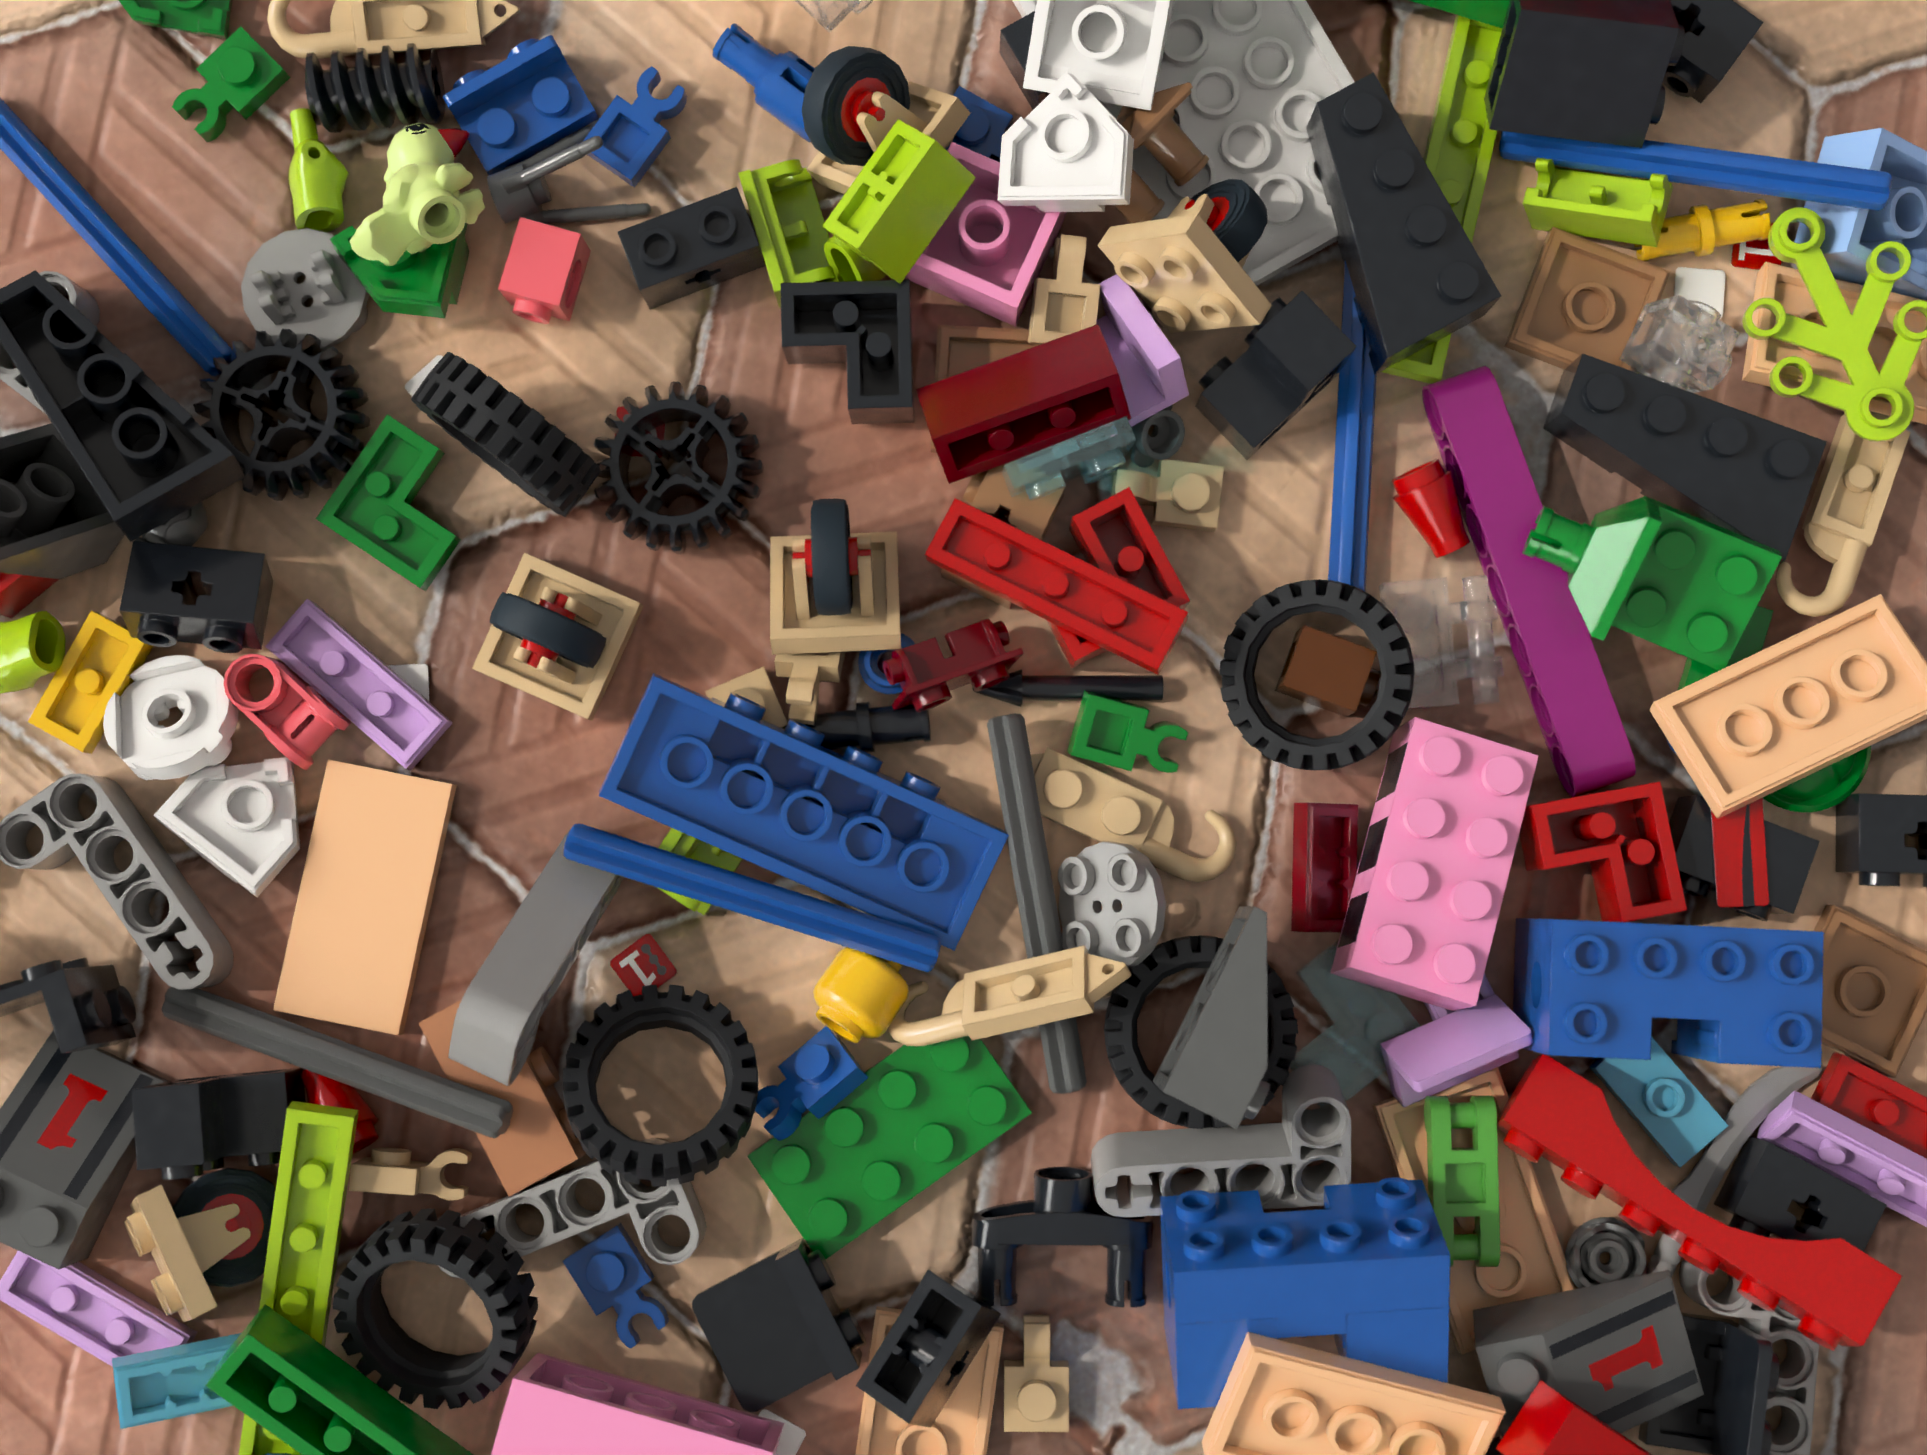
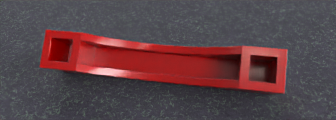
(1821, 1282)

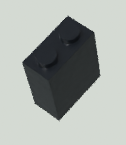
(1583, 69)

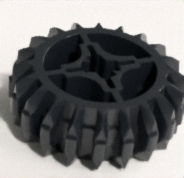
(289, 390)
(633, 436)

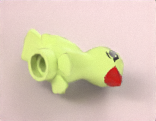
(421, 196)

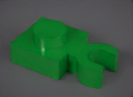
(238, 78)
(1116, 731)

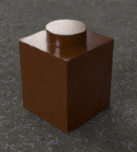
(1328, 672)

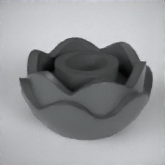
(180, 530)
(1600, 1236)

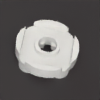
(190, 744)

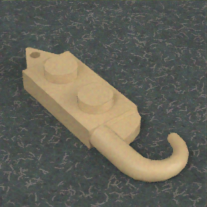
(392, 23)
(1845, 514)
(1123, 814)
(1014, 997)

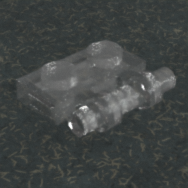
(1426, 619)

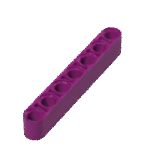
(1530, 594)

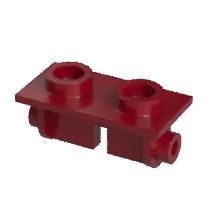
(975, 660)

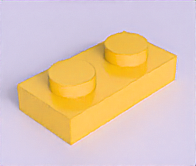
(86, 680)

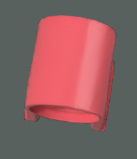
(292, 715)

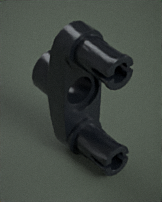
(1060, 1216)

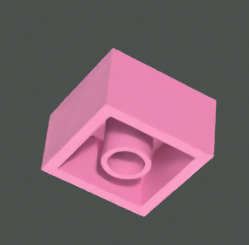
(986, 249)

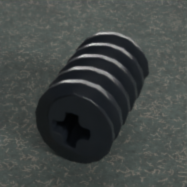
(375, 90)

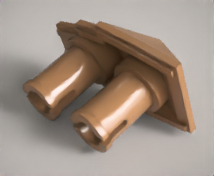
(1166, 143)

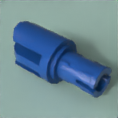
(776, 78)

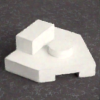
(1066, 154)
(238, 819)

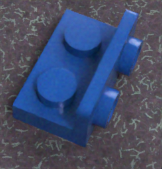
(520, 104)

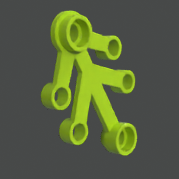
(1843, 334)

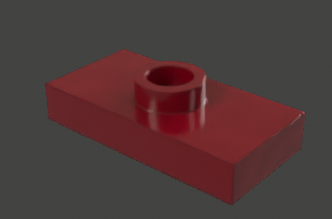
(1323, 865)

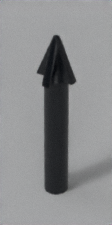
(1072, 687)

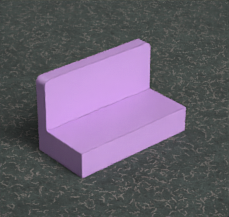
(1141, 352)
(1453, 1049)

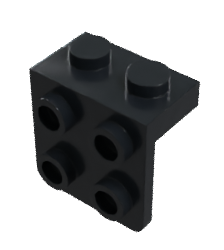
(82, 1002)
(779, 1326)
(1735, 1376)

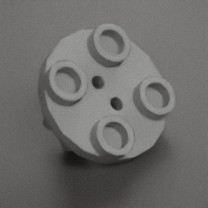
(277, 301)
(1111, 876)

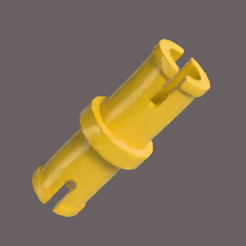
(1707, 229)

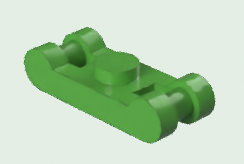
(1465, 1179)

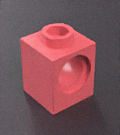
(544, 271)

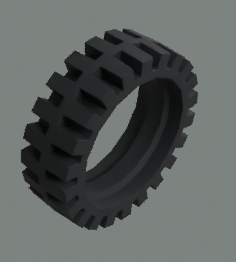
(506, 433)
(1241, 657)
(651, 1011)
(1122, 1034)
(405, 1360)

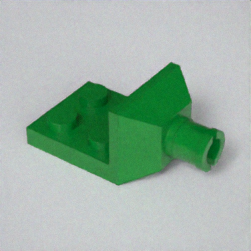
(1658, 575)

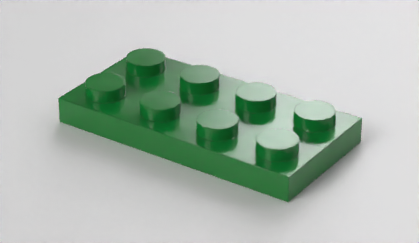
(889, 1139)

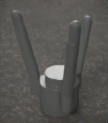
(523, 188)

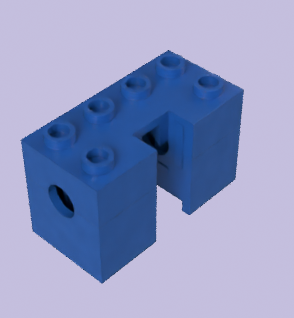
(1732, 990)
(1356, 1270)

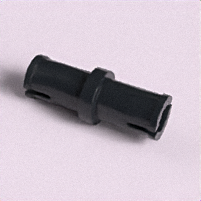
(872, 726)

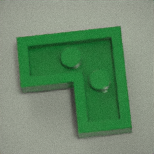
(375, 507)

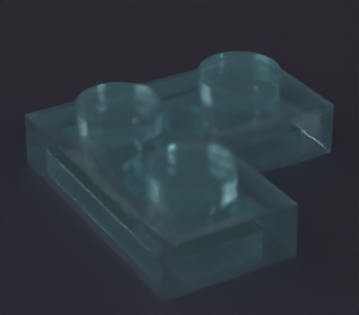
(1088, 455)
(1362, 1021)

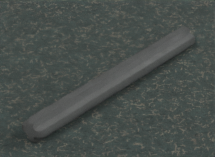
(1033, 885)
(339, 1061)

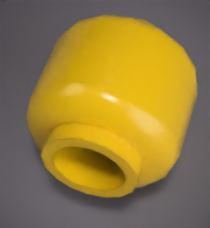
(860, 995)

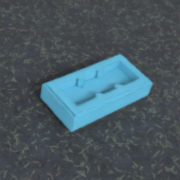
(1662, 1103)
(168, 1381)

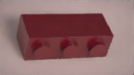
(1023, 403)

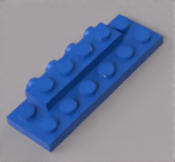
(803, 808)

